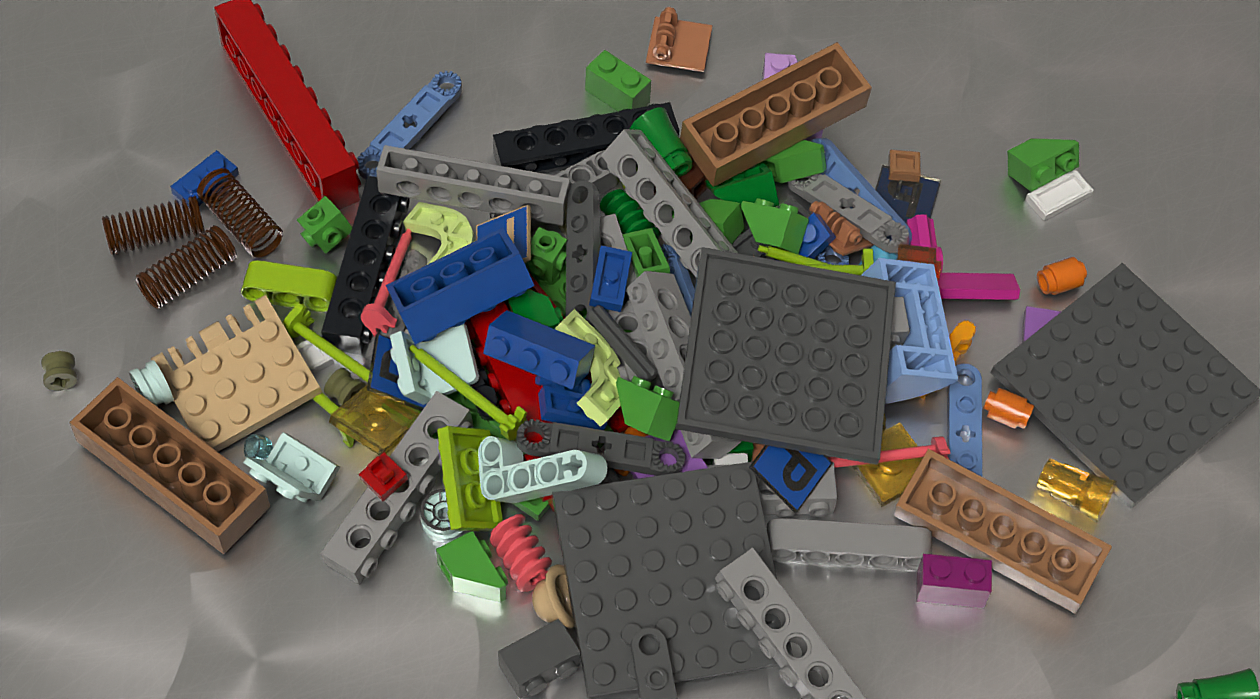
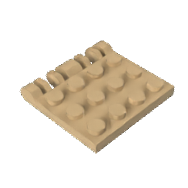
(240, 379)

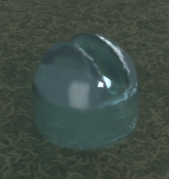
(258, 446)

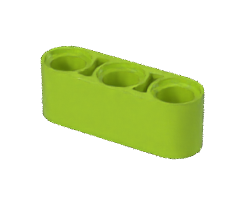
(289, 285)

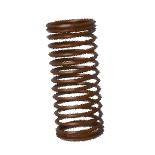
(195, 216)
(259, 234)
(226, 253)

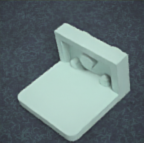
(449, 347)
(295, 469)

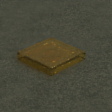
(374, 420)
(890, 479)

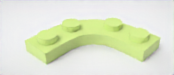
(441, 223)
(602, 397)

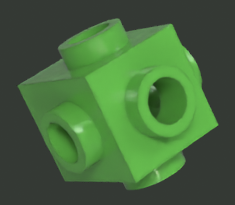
(324, 225)
(547, 255)

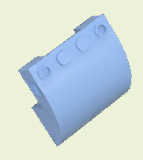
(926, 357)

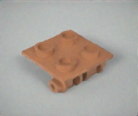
(678, 42)
(847, 235)

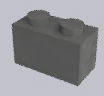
(539, 659)

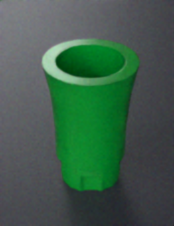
(662, 135)
(1229, 686)

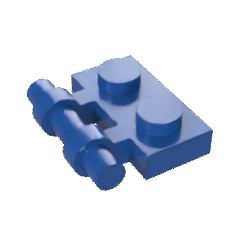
(560, 403)

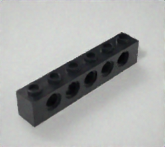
(565, 143)
(351, 333)

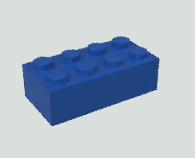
(460, 286)

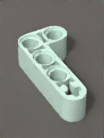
(512, 480)

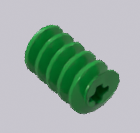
(627, 211)

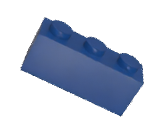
(539, 349)

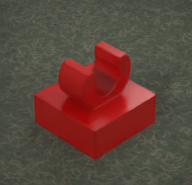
(383, 476)

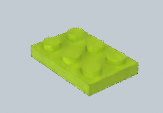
(460, 465)

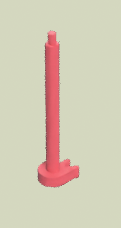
(374, 315)
(938, 445)

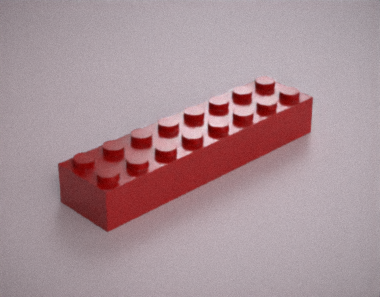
(288, 103)

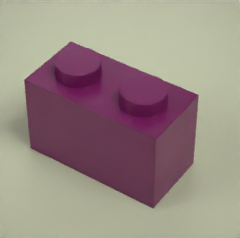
(954, 581)

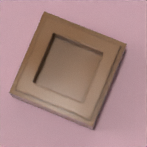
(904, 165)

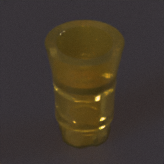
(1077, 488)

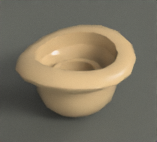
(552, 598)

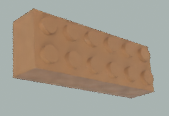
(775, 114)
(170, 465)
(1002, 528)

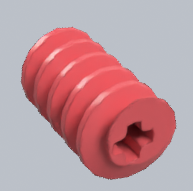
(518, 552)

